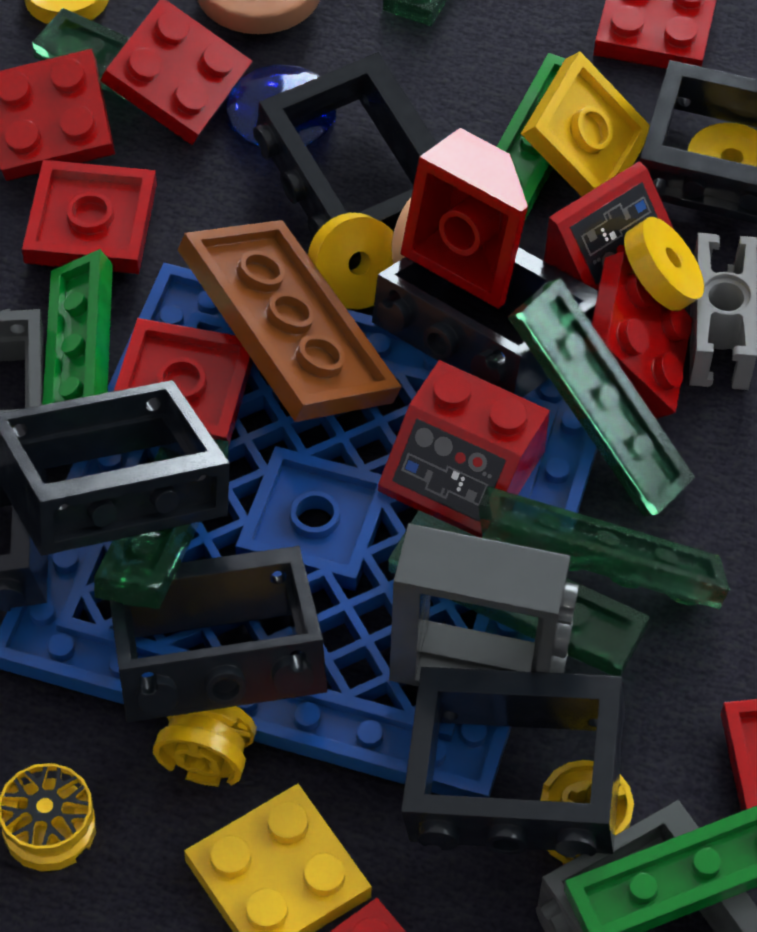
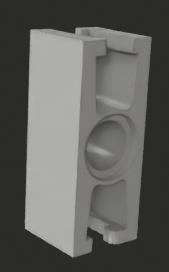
(725, 313)

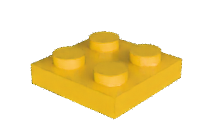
(585, 126)
(278, 868)

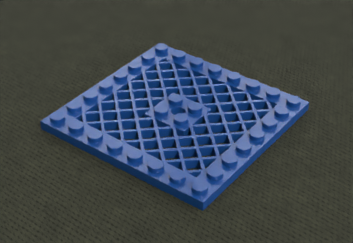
(344, 723)

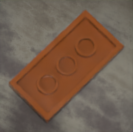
(289, 320)

